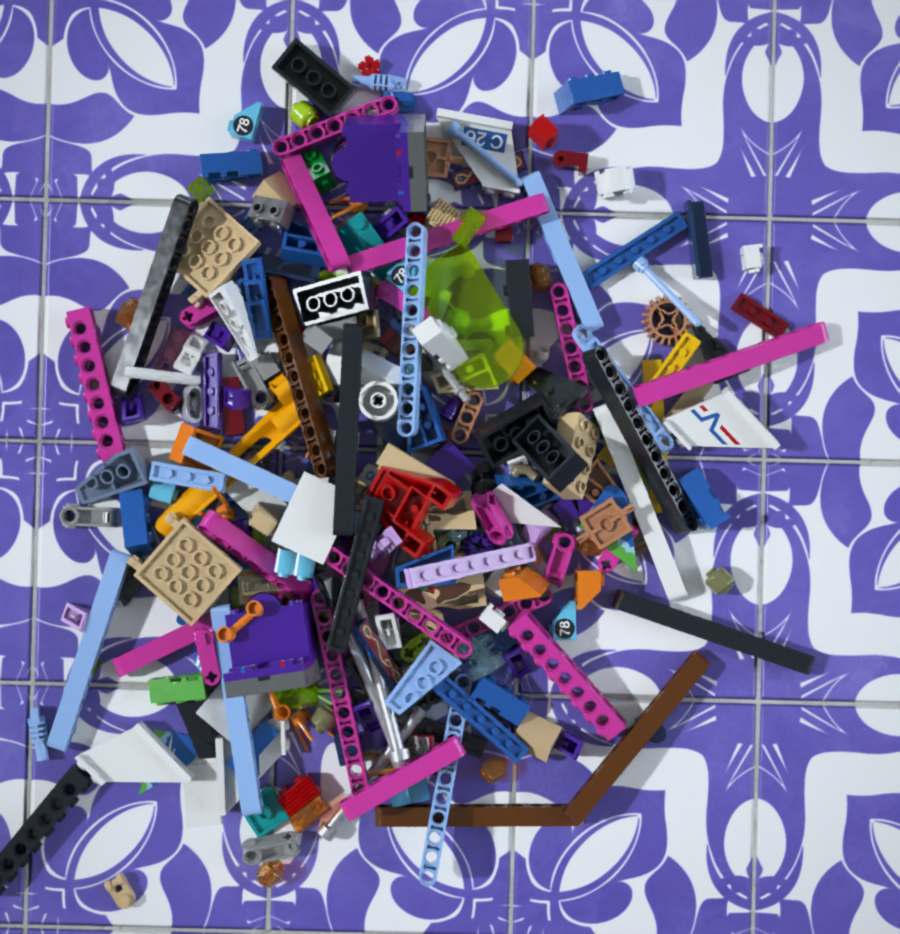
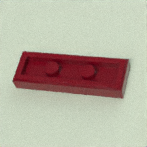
(759, 316)
(233, 419)

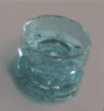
(482, 658)

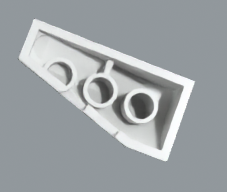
(232, 309)
(373, 367)

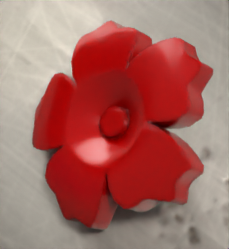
(369, 66)
(417, 218)

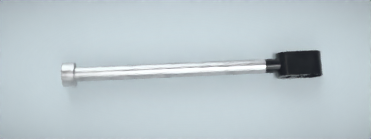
(330, 585)
(399, 752)
(328, 829)

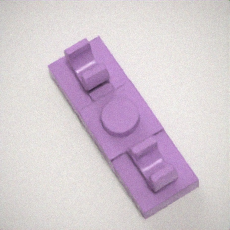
(385, 544)

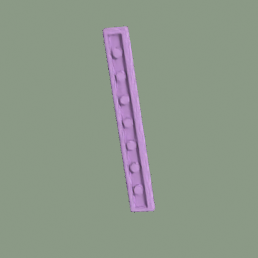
(469, 565)

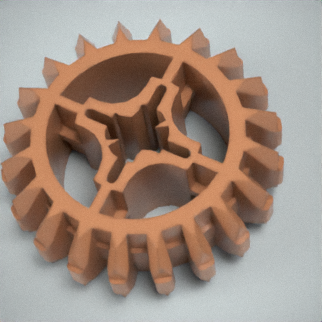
(660, 313)

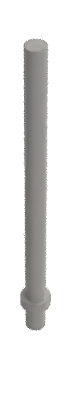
(459, 390)

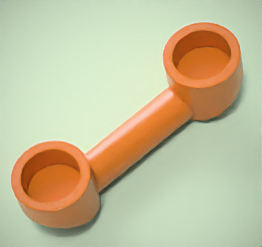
(226, 634)
(281, 711)

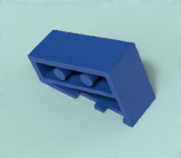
(232, 166)
(300, 246)
(430, 426)
(533, 493)
(702, 499)
(137, 522)
(500, 699)

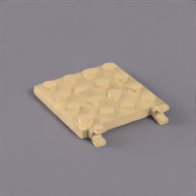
(214, 250)
(186, 570)

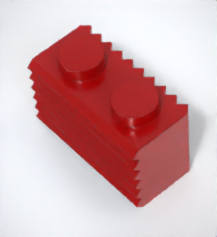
(543, 132)
(299, 794)

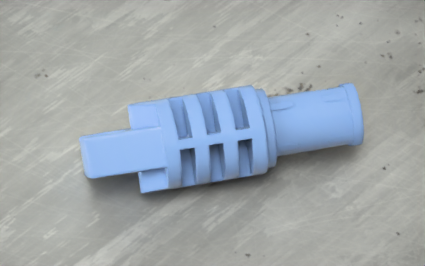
(380, 82)
(38, 733)

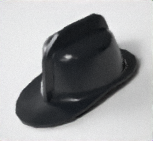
(483, 478)

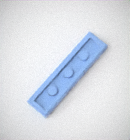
(187, 476)

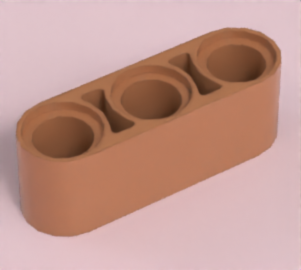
(467, 427)

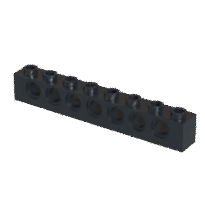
(81, 781)

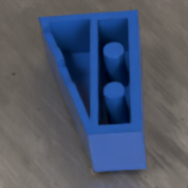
(588, 91)
(437, 556)

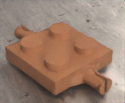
(440, 157)
(605, 523)

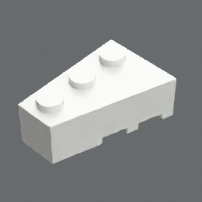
(440, 340)

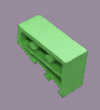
(178, 688)

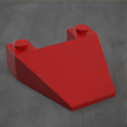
(408, 502)

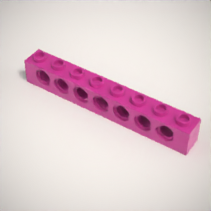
(73, 320)
(527, 622)

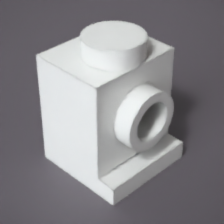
(751, 258)
(494, 618)

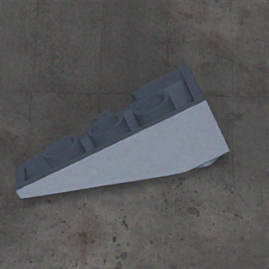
(118, 474)

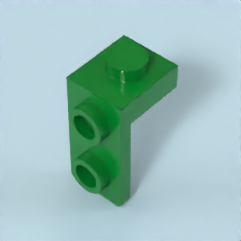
(319, 171)

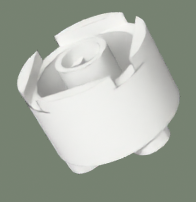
(615, 181)
(381, 390)

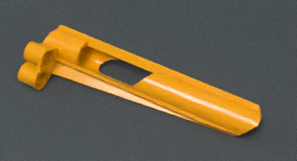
(275, 425)

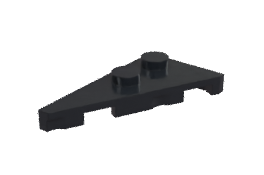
(711, 348)

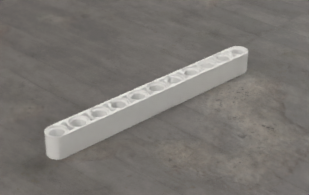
(644, 510)

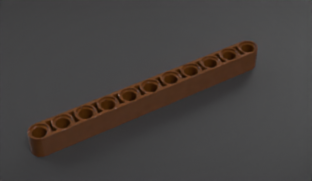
(301, 378)
(636, 737)
(475, 815)

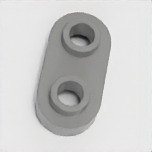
(192, 404)

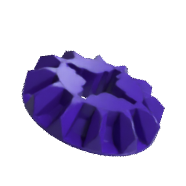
(474, 539)

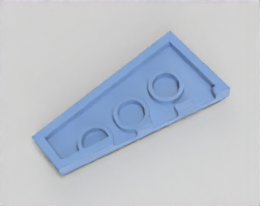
(423, 675)

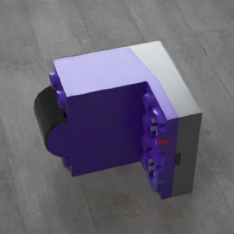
(384, 160)
(273, 649)

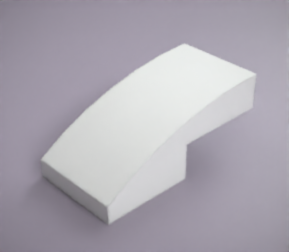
(191, 354)

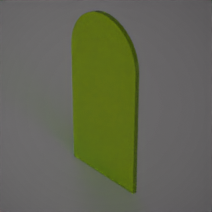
(467, 302)

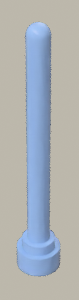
(456, 132)
(642, 266)

